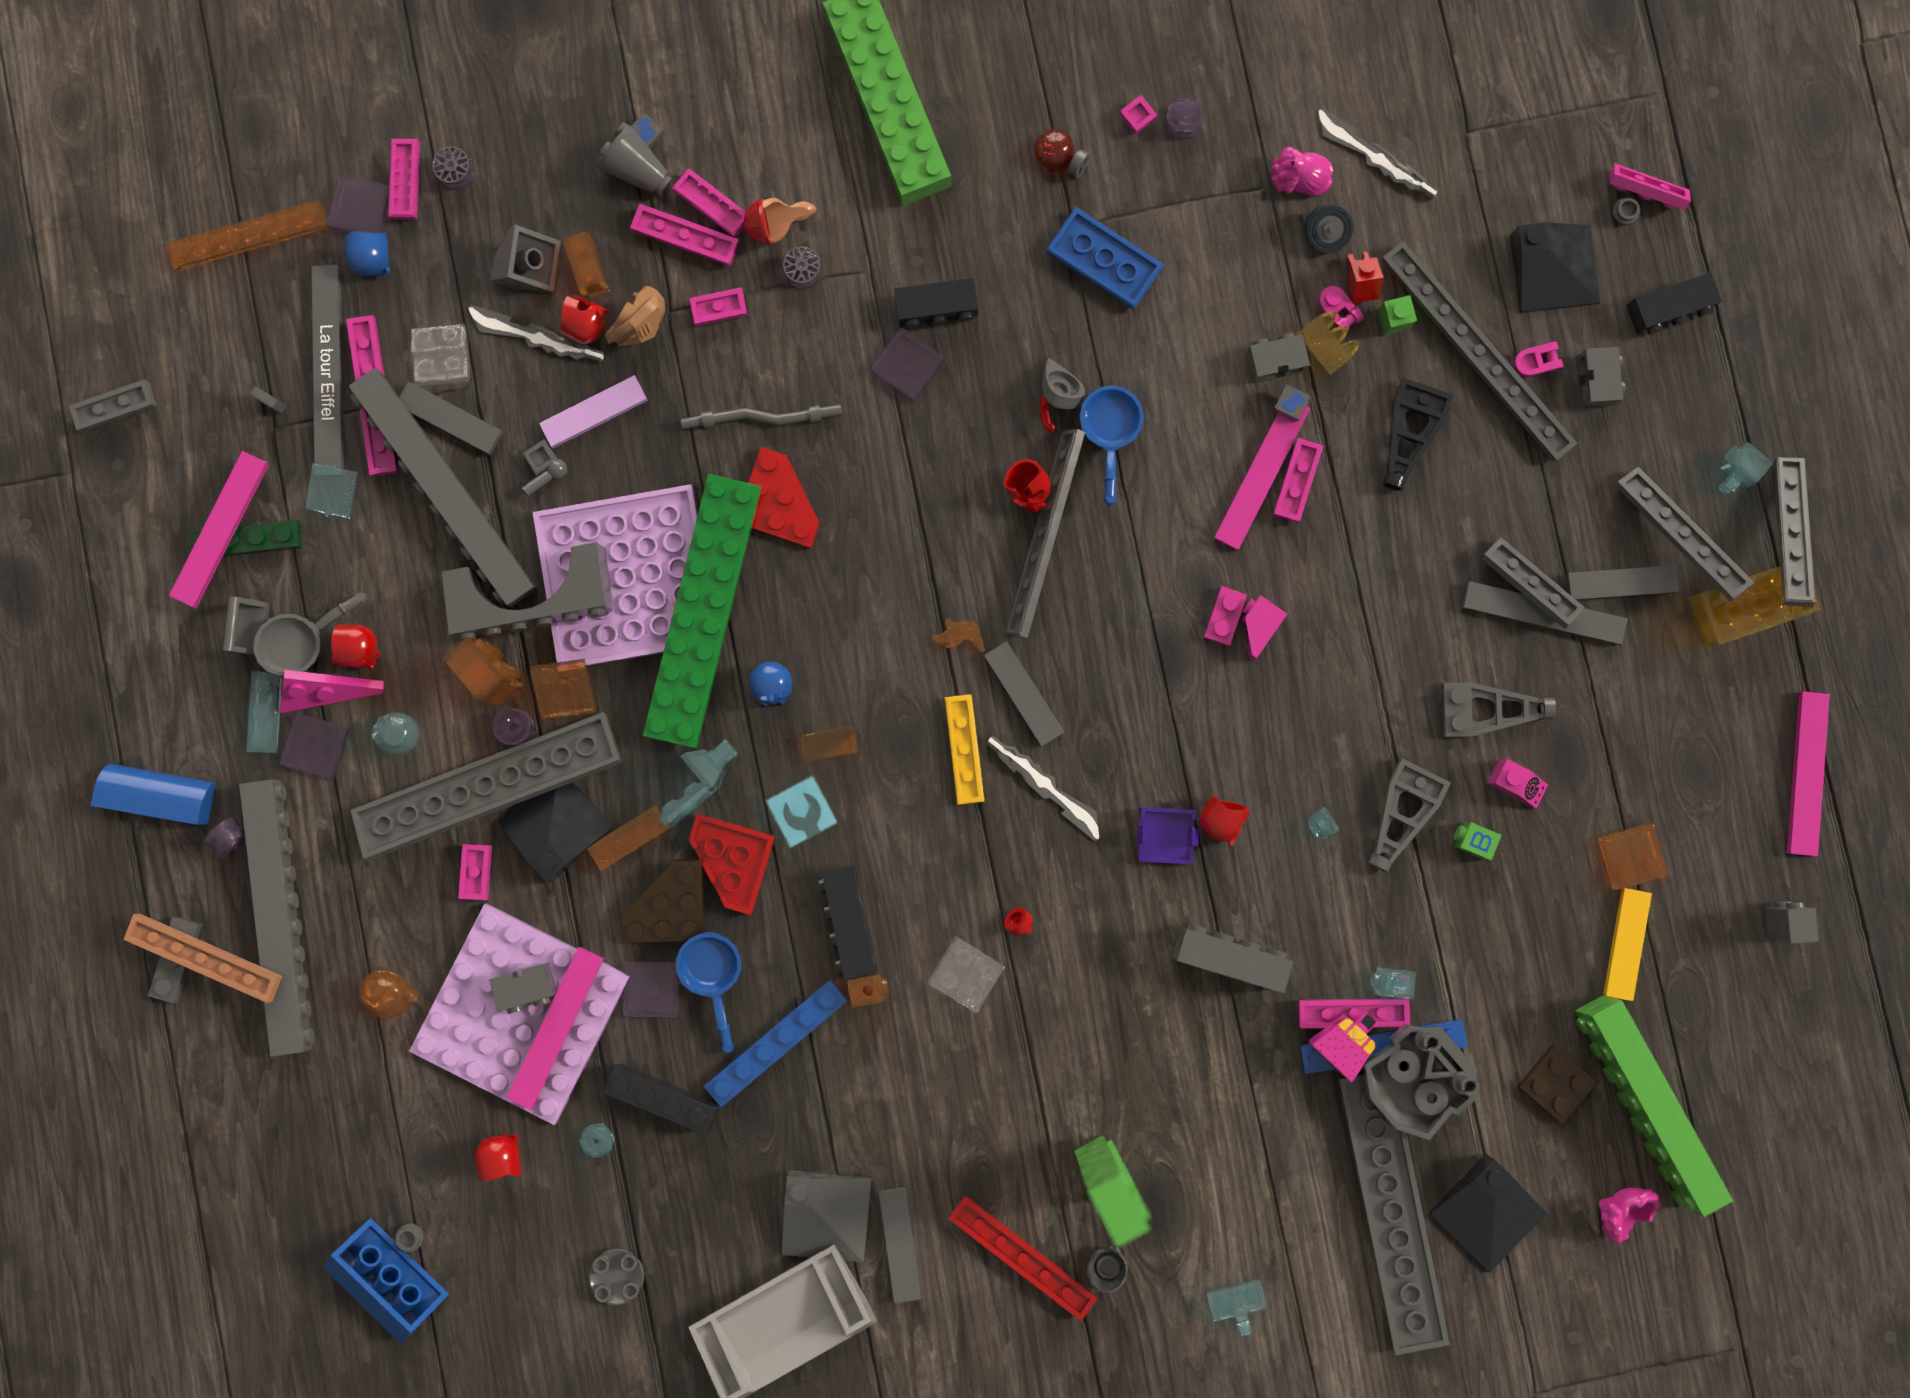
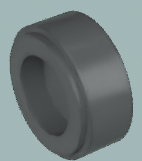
(1078, 163)

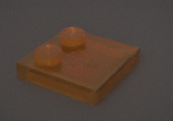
(563, 688)
(1633, 856)

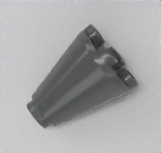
(633, 161)

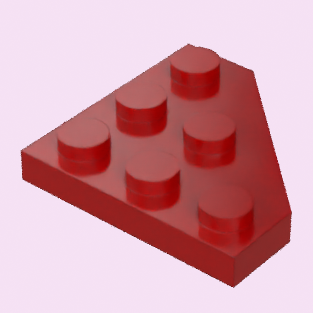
(782, 504)
(732, 859)

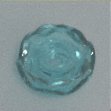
(604, 1136)

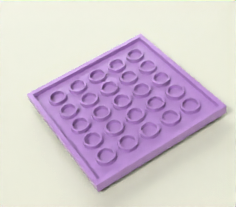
(646, 558)
(489, 1045)

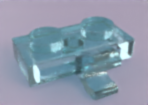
(1237, 1302)

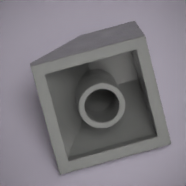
(526, 260)

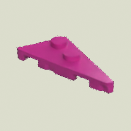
(310, 690)

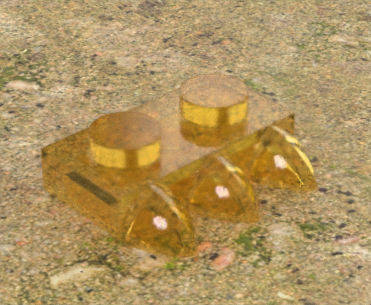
(1326, 343)

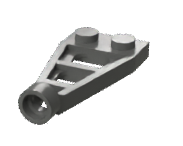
(1458, 709)
(1419, 783)

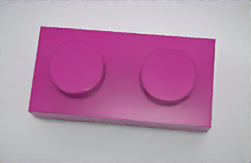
(718, 307)
(1225, 616)
(475, 872)

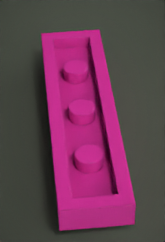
(685, 235)
(1321, 1013)

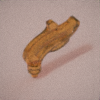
(959, 632)

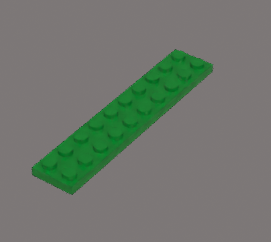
(702, 611)

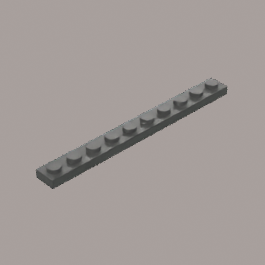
(1478, 351)

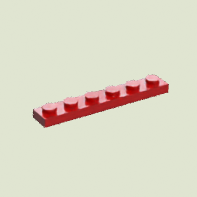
(1023, 1257)

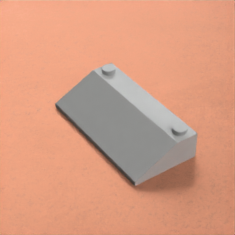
(782, 1325)

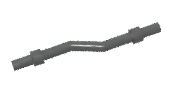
(709, 419)

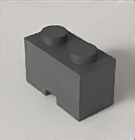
(1280, 355)
(1602, 377)
(1791, 922)
(533, 986)

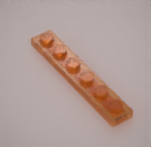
(247, 235)

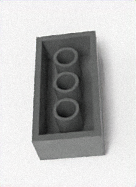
(1231, 959)

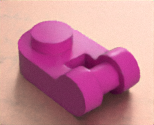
(1335, 300)
(1530, 363)

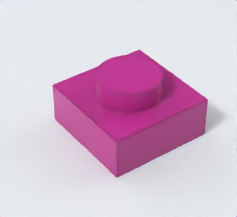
(1138, 114)

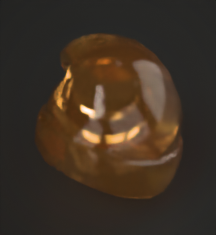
(387, 994)

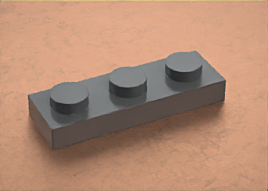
(112, 405)
(170, 976)

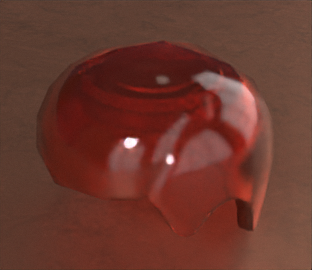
(1054, 150)

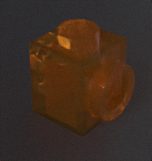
(867, 989)

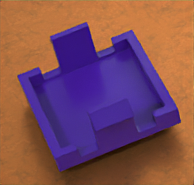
(1167, 835)

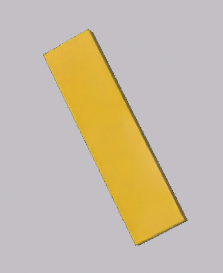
(964, 749)
(1627, 944)

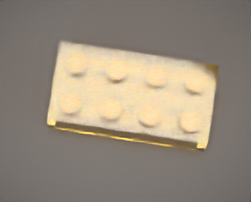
(1749, 613)

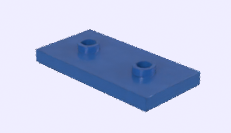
(1104, 258)

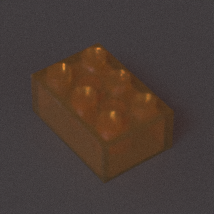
(483, 670)

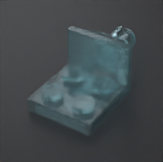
(709, 770)

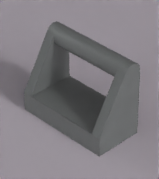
(243, 623)

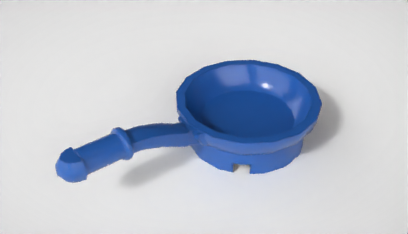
(1111, 421)
(709, 967)

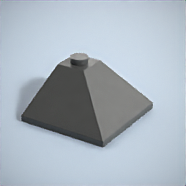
(824, 1213)

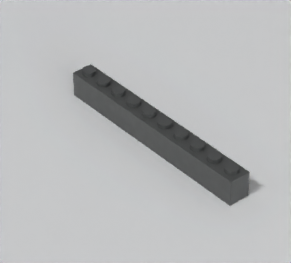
(442, 487)
(276, 914)

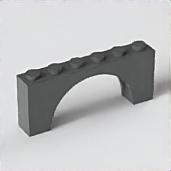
(582, 593)

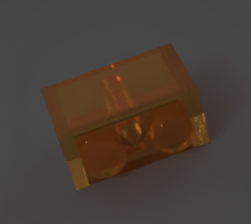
(586, 264)

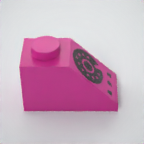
(1260, 624)
(1517, 783)

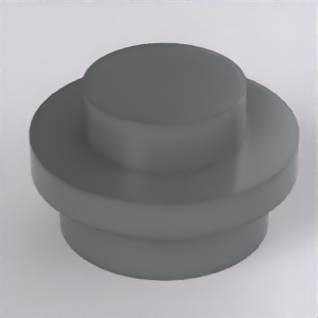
(1626, 211)
(409, 1237)

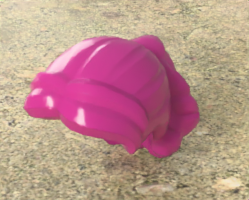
(1301, 172)
(1625, 1209)

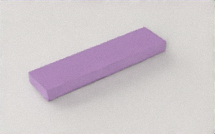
(593, 411)

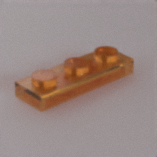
(628, 838)

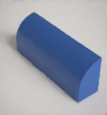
(154, 794)

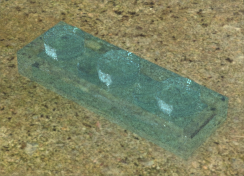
(264, 712)

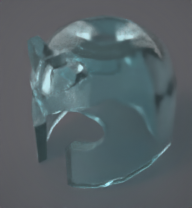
(397, 733)

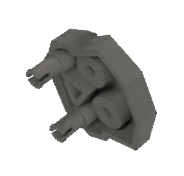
(1403, 1094)

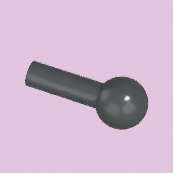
(555, 470)

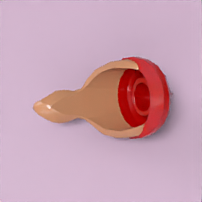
(770, 219)

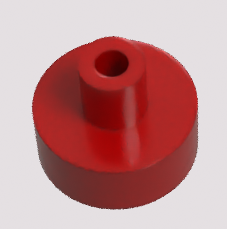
(1018, 921)

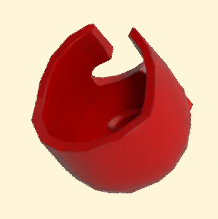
(582, 320)
(1028, 485)
(354, 646)
(1223, 819)
(498, 1157)

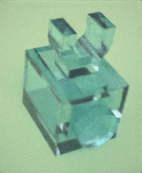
(1744, 467)
(1393, 982)

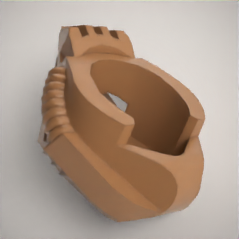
(638, 319)

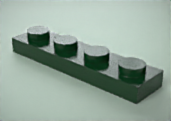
(261, 538)

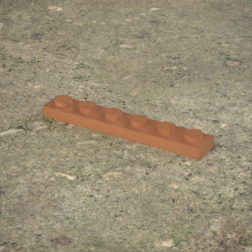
(203, 957)

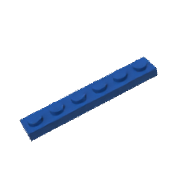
(775, 1043)
(1314, 1062)

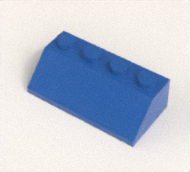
(385, 1280)

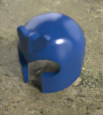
(367, 253)
(771, 683)

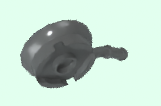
(293, 641)

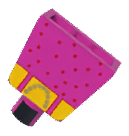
(1346, 1044)

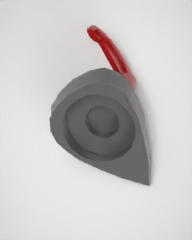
(1060, 390)

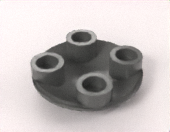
(616, 1276)

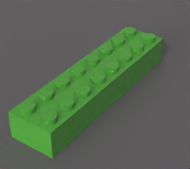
(888, 98)
(1652, 1106)
(1112, 1190)

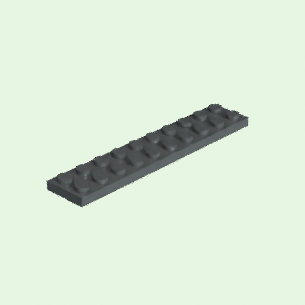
(485, 786)
(1394, 1224)

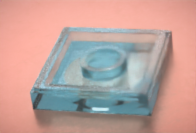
(801, 811)

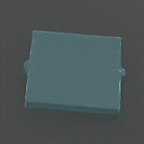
(331, 490)

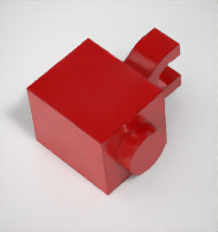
(1364, 278)

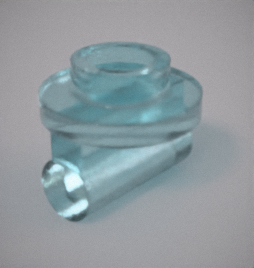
(1322, 824)

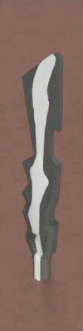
(1375, 155)
(535, 336)
(1045, 785)

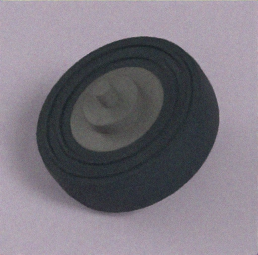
(1328, 228)

